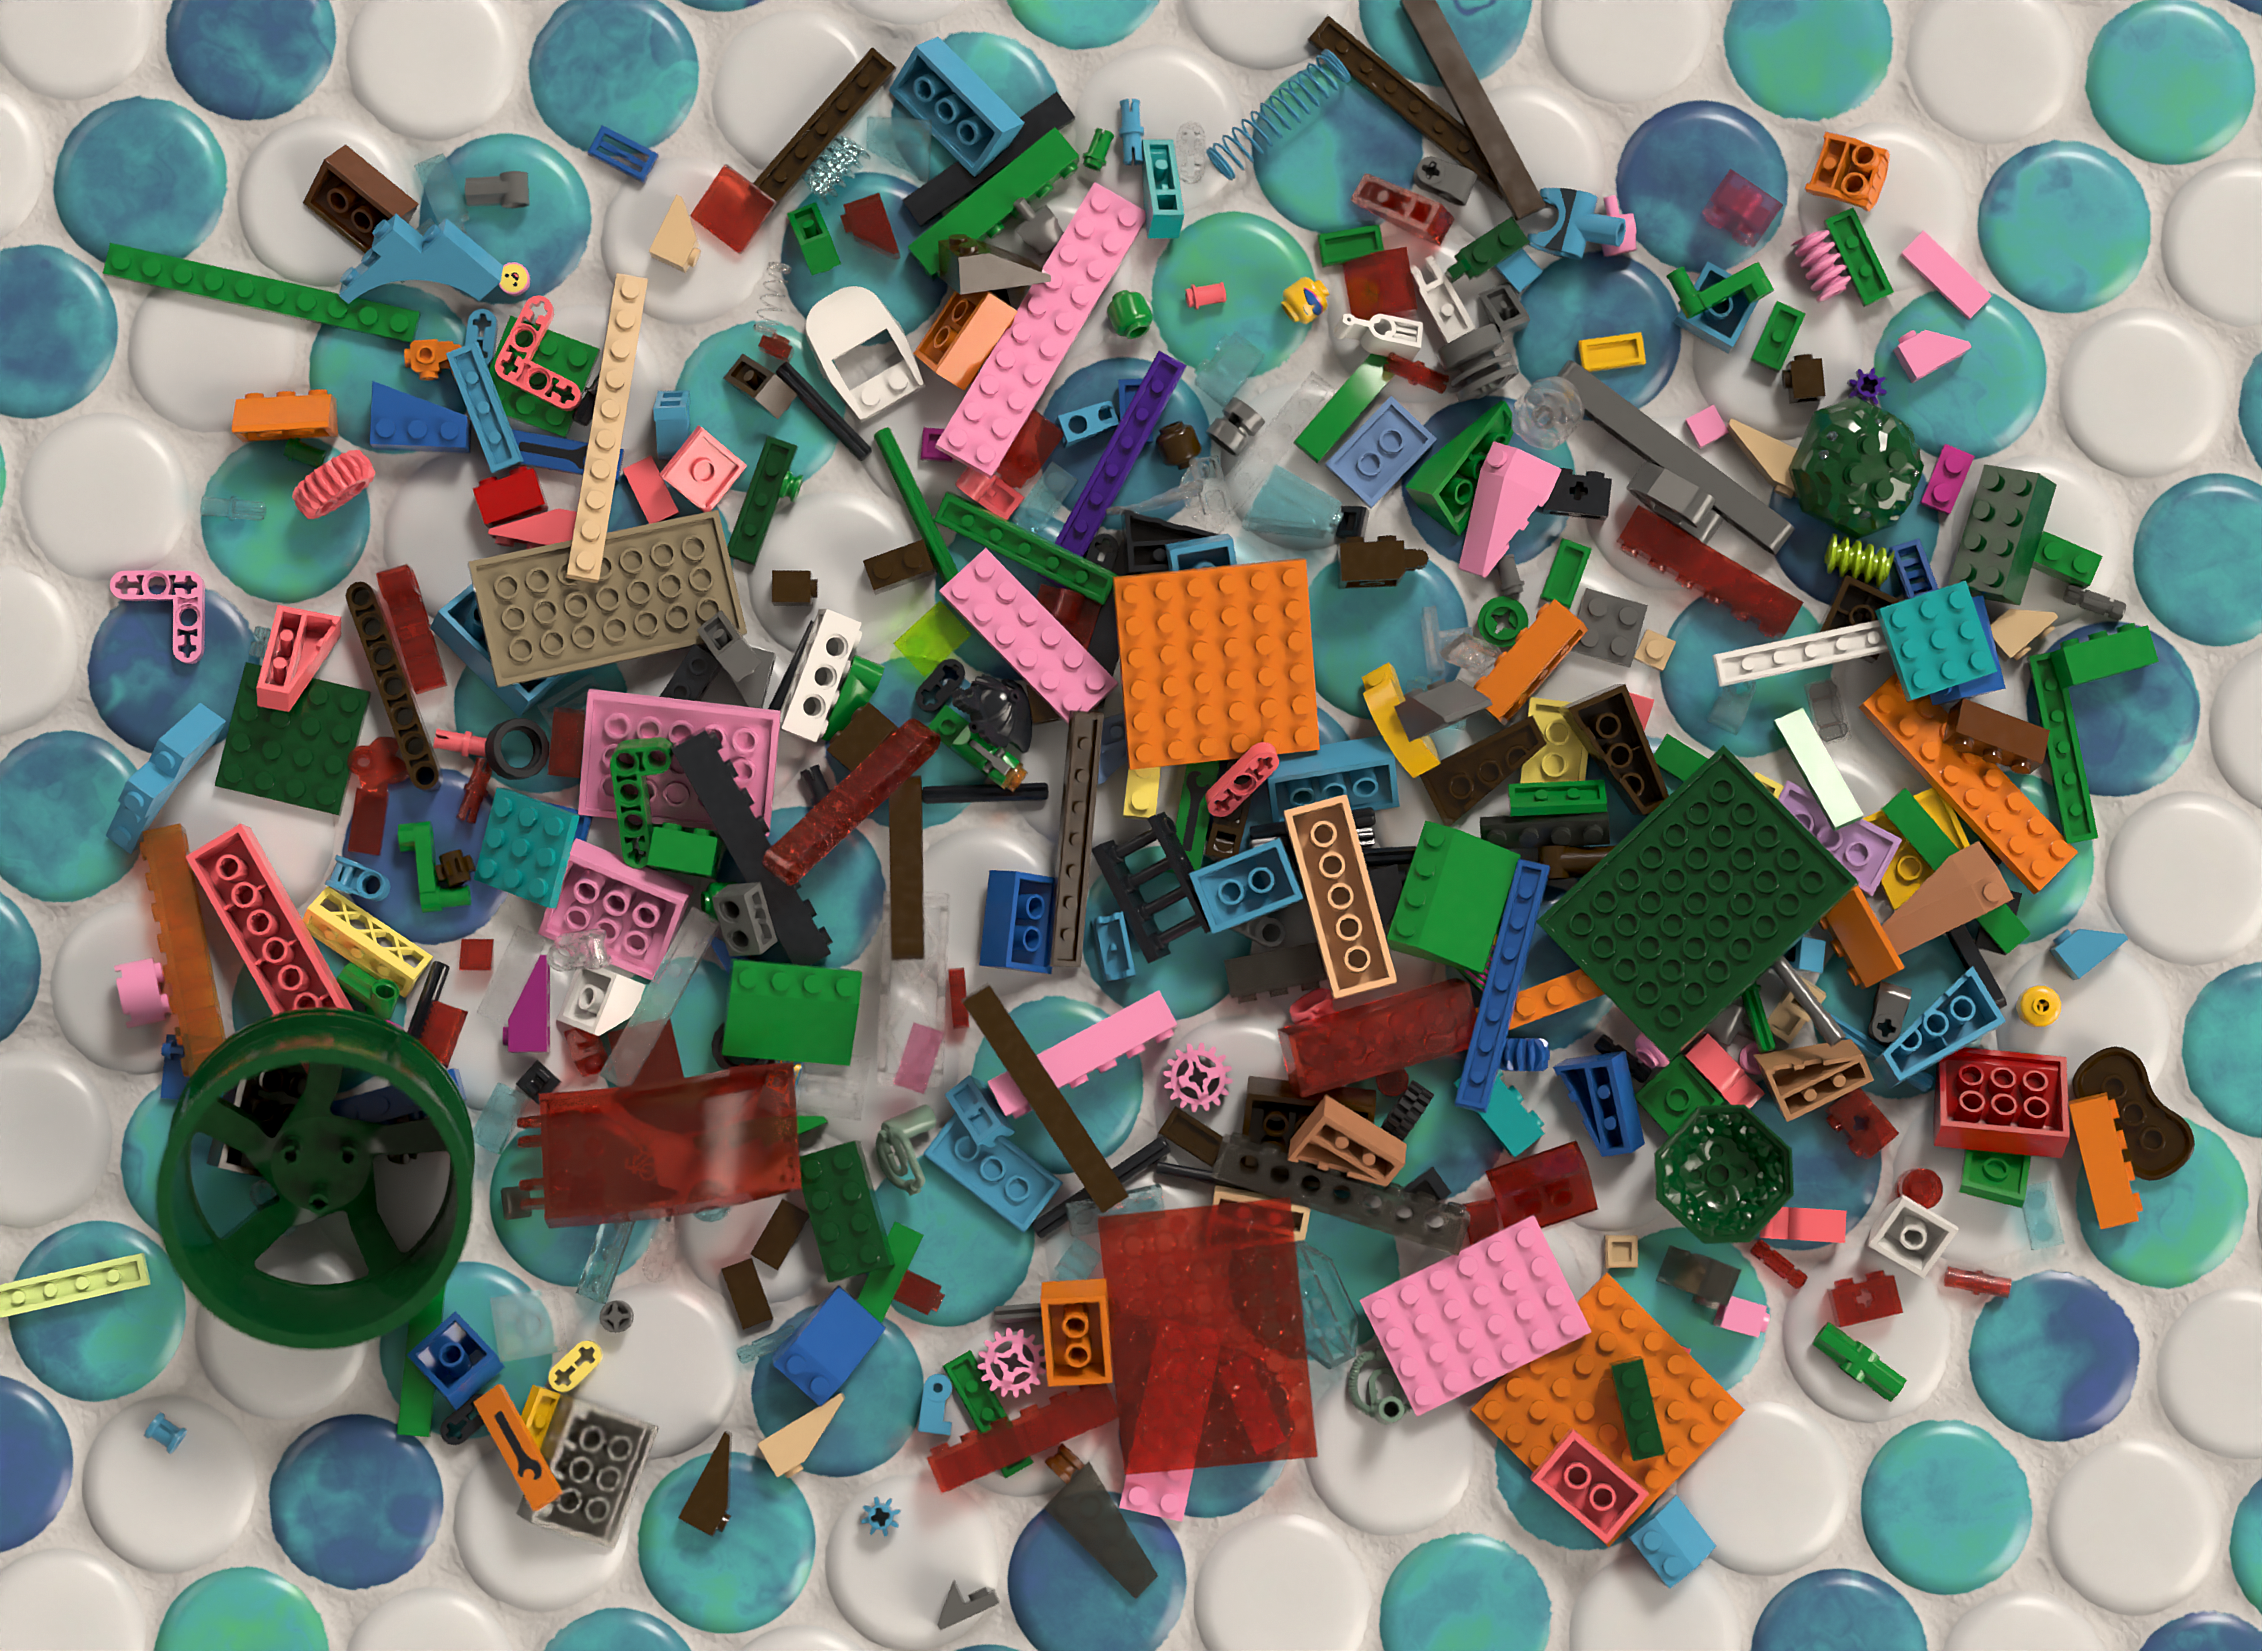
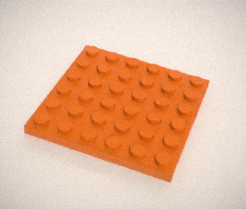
(1216, 662)
(1575, 1389)

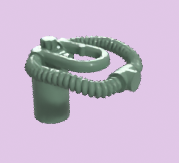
(898, 1131)
(1383, 1410)

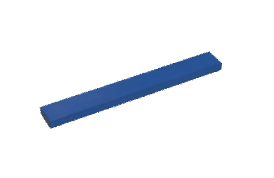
(1502, 986)

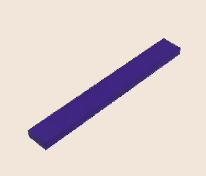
(1120, 455)

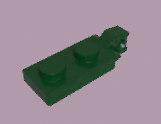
(1488, 251)

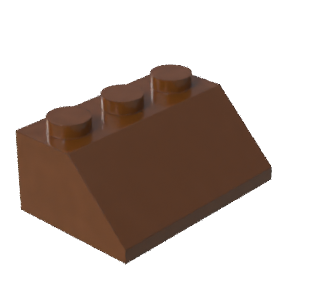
(356, 197)

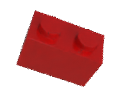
(510, 496)

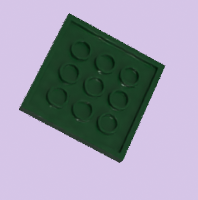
(295, 753)

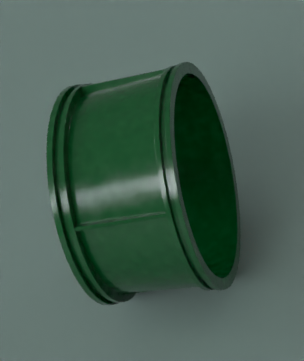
(317, 1168)

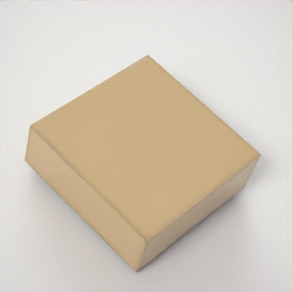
(1621, 1251)

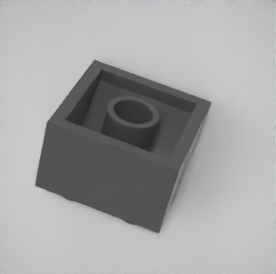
(1438, 707)

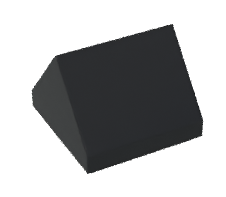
(1353, 522)

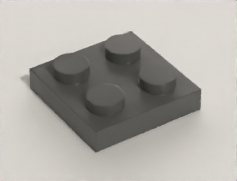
(1612, 627)

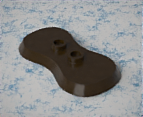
(2154, 1134)

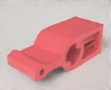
(1723, 1072)
(1807, 1225)

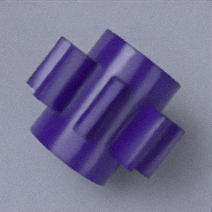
(1867, 379)

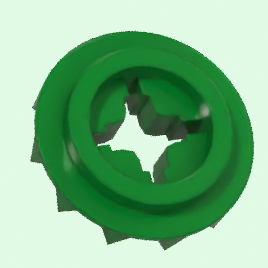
(1498, 607)

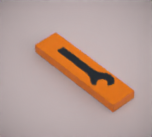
(518, 1447)

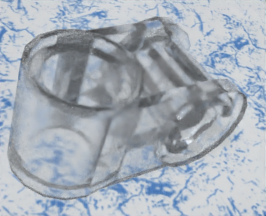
(585, 948)

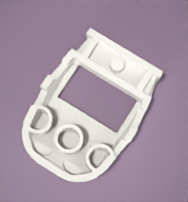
(844, 323)

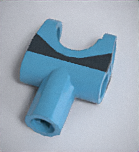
(1576, 224)

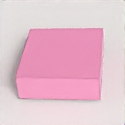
(1706, 426)

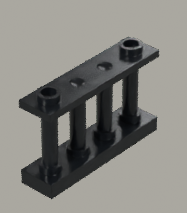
(1126, 886)

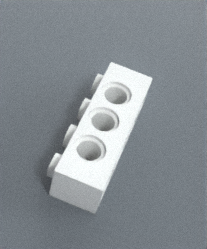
(803, 685)

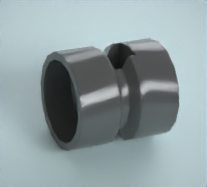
(1229, 436)

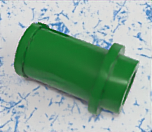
(1098, 149)
(304, 453)

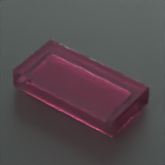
(919, 1058)

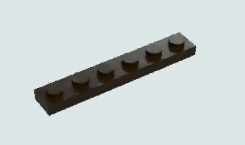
(825, 125)

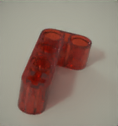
(412, 627)

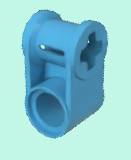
(353, 878)

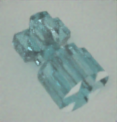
(259, 647)

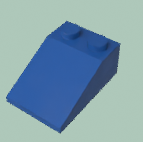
(828, 1345)

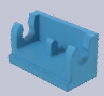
(1113, 947)
(979, 1111)

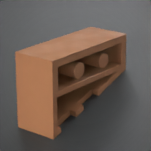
(1347, 1143)

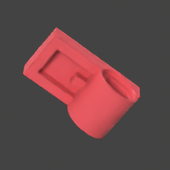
(990, 493)

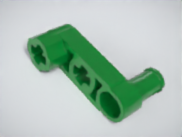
(1750, 281)
(420, 838)

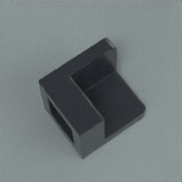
(1430, 1183)

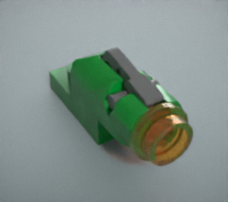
(989, 760)

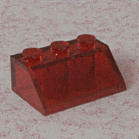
(1546, 1184)

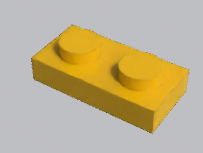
(539, 1411)

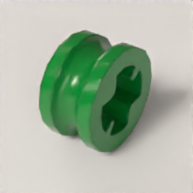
(791, 486)

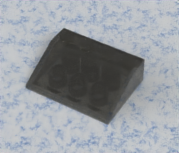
(598, 1466)

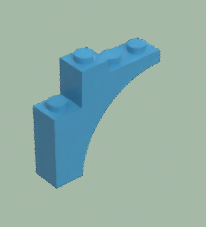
(438, 256)
(157, 779)

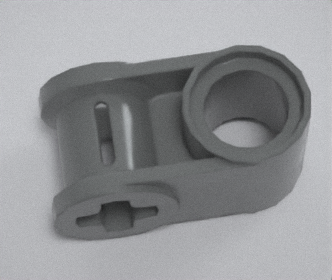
(1448, 180)
(1890, 1007)

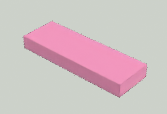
(1946, 275)

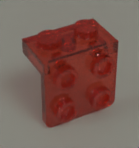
(1029, 450)

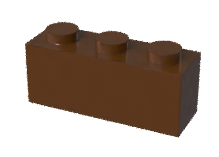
(1996, 736)

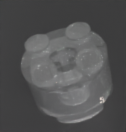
(1532, 418)

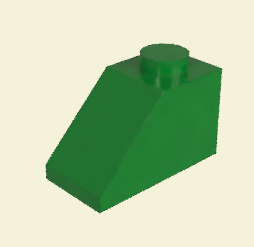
(814, 238)

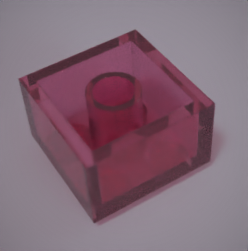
(1741, 209)

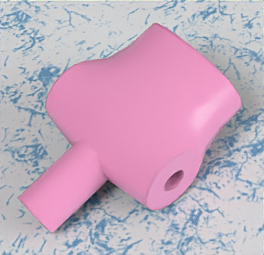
(1629, 241)

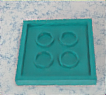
(1936, 641)
(526, 847)

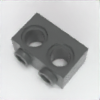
(744, 919)

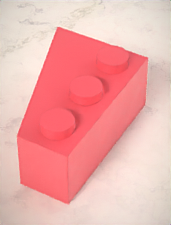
(294, 654)

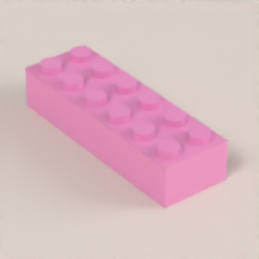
(1093, 1049)

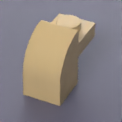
(1789, 1015)

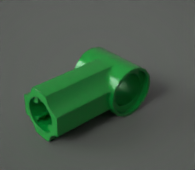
(377, 995)

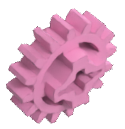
(1183, 1081)
(1008, 1377)

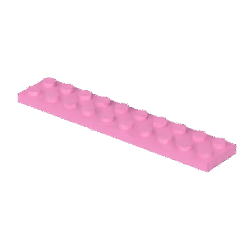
(1042, 331)

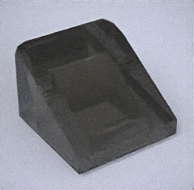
(511, 1203)

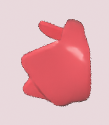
(1312, 1005)

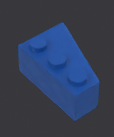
(415, 424)
(1606, 1100)

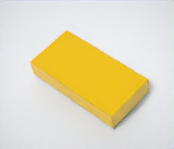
(1612, 352)

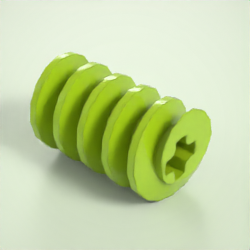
(1858, 561)

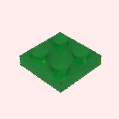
(1676, 1094)
(1995, 1176)

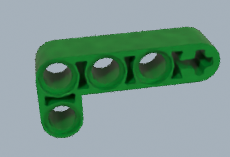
(637, 803)

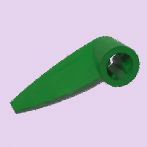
(854, 692)

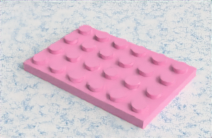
(745, 733)
(1475, 1315)

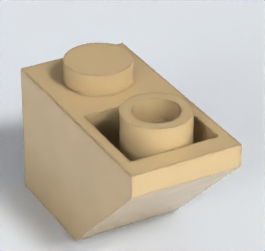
(2017, 628)

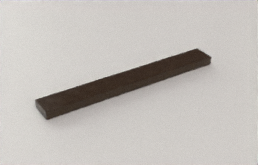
(1403, 98)
(1474, 107)
(1075, 838)
(1045, 1098)

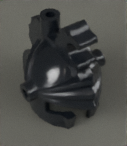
(997, 712)

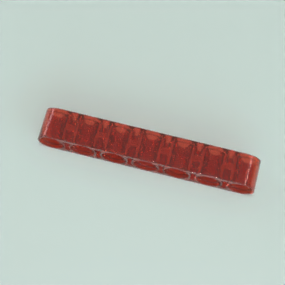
(851, 801)

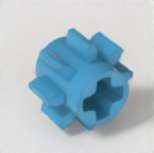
(885, 1508)

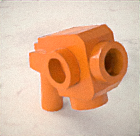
(429, 357)

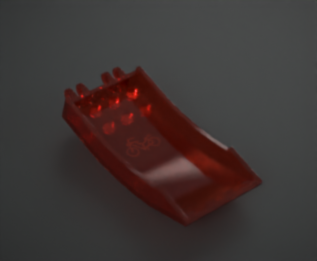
(665, 1146)

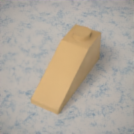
(1767, 455)
(794, 1442)

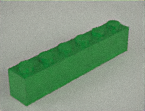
(992, 204)

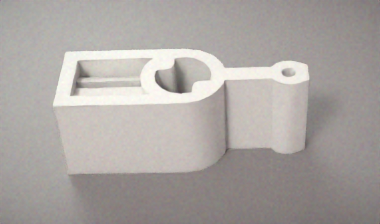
(1383, 334)

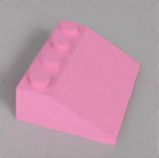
(632, 904)

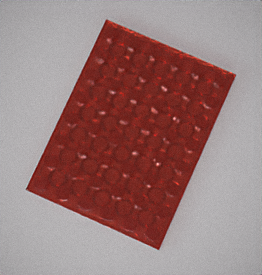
(1208, 1336)

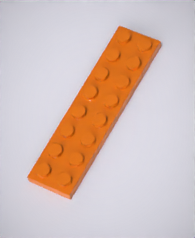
(1971, 786)

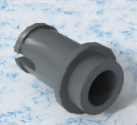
(1509, 576)

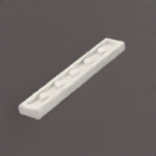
(1799, 653)

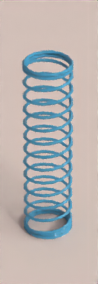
(1335, 66)

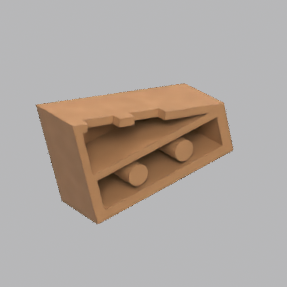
(1812, 1075)

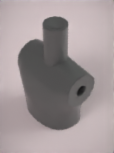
(1039, 228)
(1730, 1024)

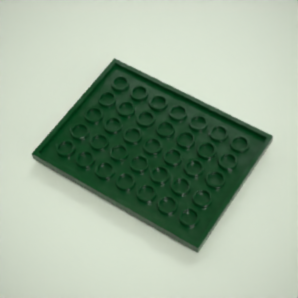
(1697, 902)

